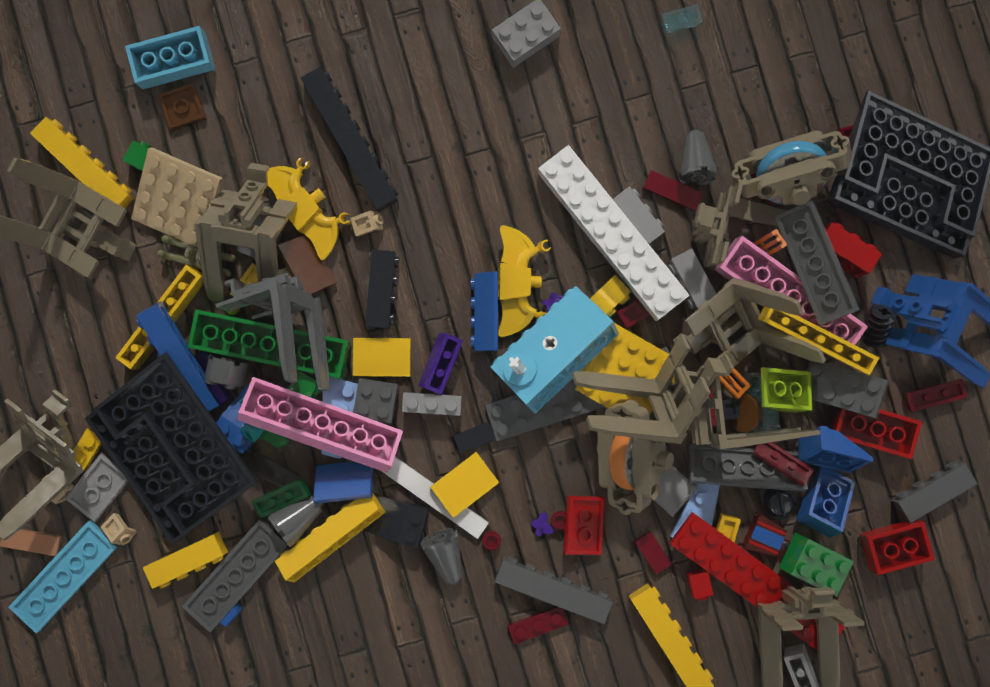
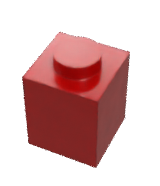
(699, 584)

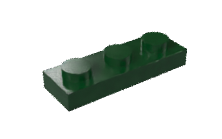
(281, 498)

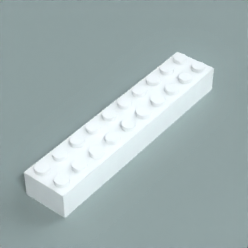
(612, 233)

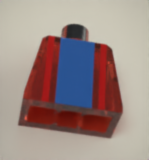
(765, 536)

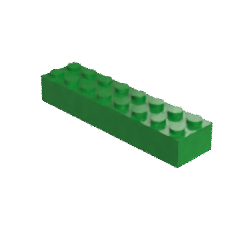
(259, 342)

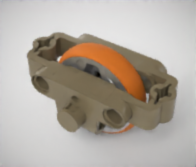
(631, 463)

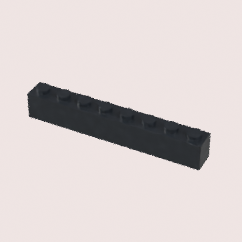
(349, 139)

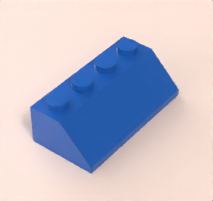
(486, 311)

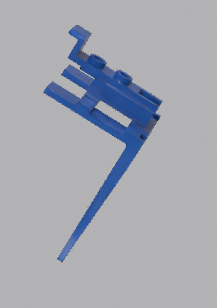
(957, 301)

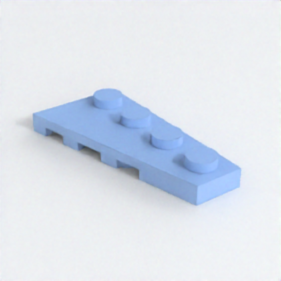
(342, 395)
(700, 503)

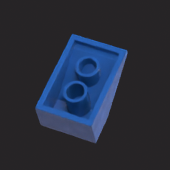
(231, 426)
(832, 451)
(826, 502)

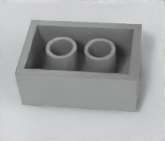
(526, 32)

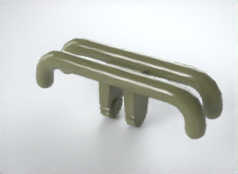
(191, 254)

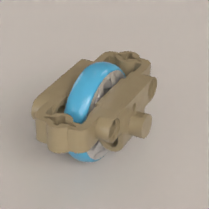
(793, 168)

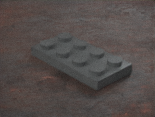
(847, 388)

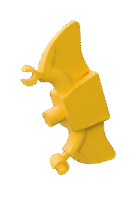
(307, 215)
(516, 280)

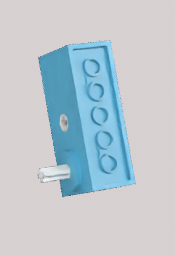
(555, 348)

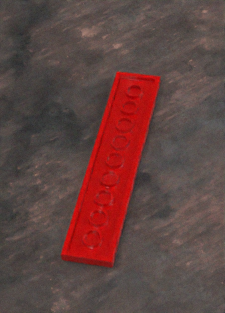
(736, 569)

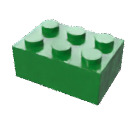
(815, 563)

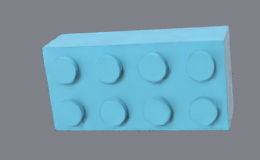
(170, 57)

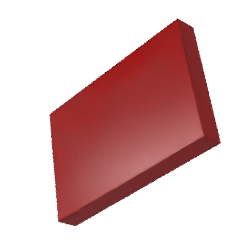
(584, 525)

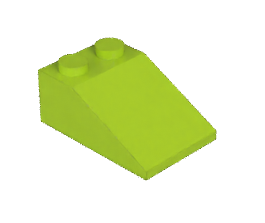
(786, 390)

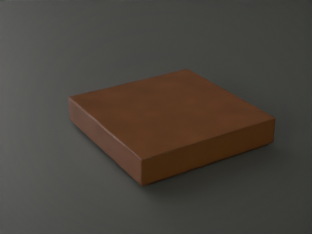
(182, 106)

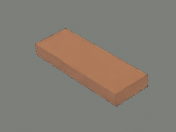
(34, 542)

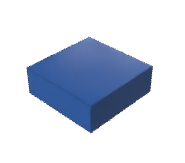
(231, 615)

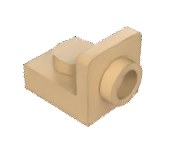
(367, 223)
(117, 530)

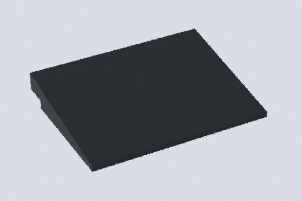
(927, 176)
(170, 449)

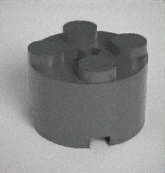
(226, 371)

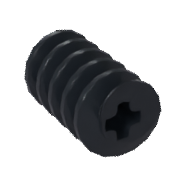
(879, 326)

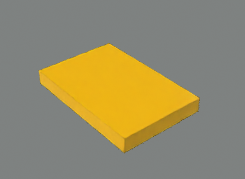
(382, 357)
(464, 484)

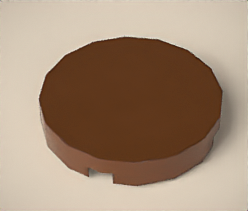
(750, 414)

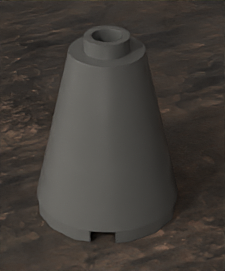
(697, 160)
(295, 519)
(444, 554)

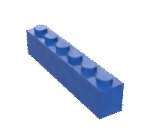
(168, 339)

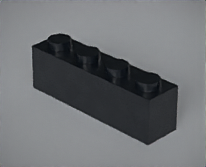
(381, 289)

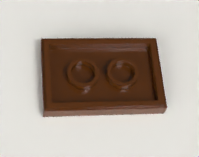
(303, 261)

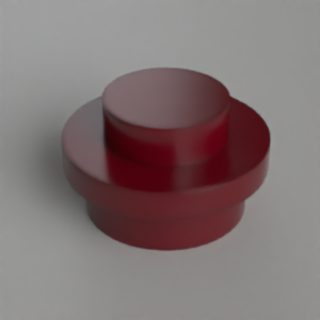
(558, 520)
(491, 540)

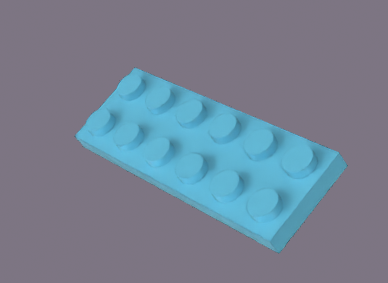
(63, 576)

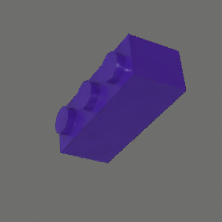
(440, 363)

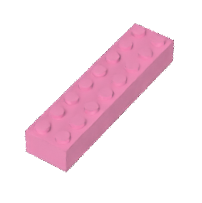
(754, 265)
(319, 425)

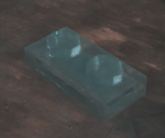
(681, 19)

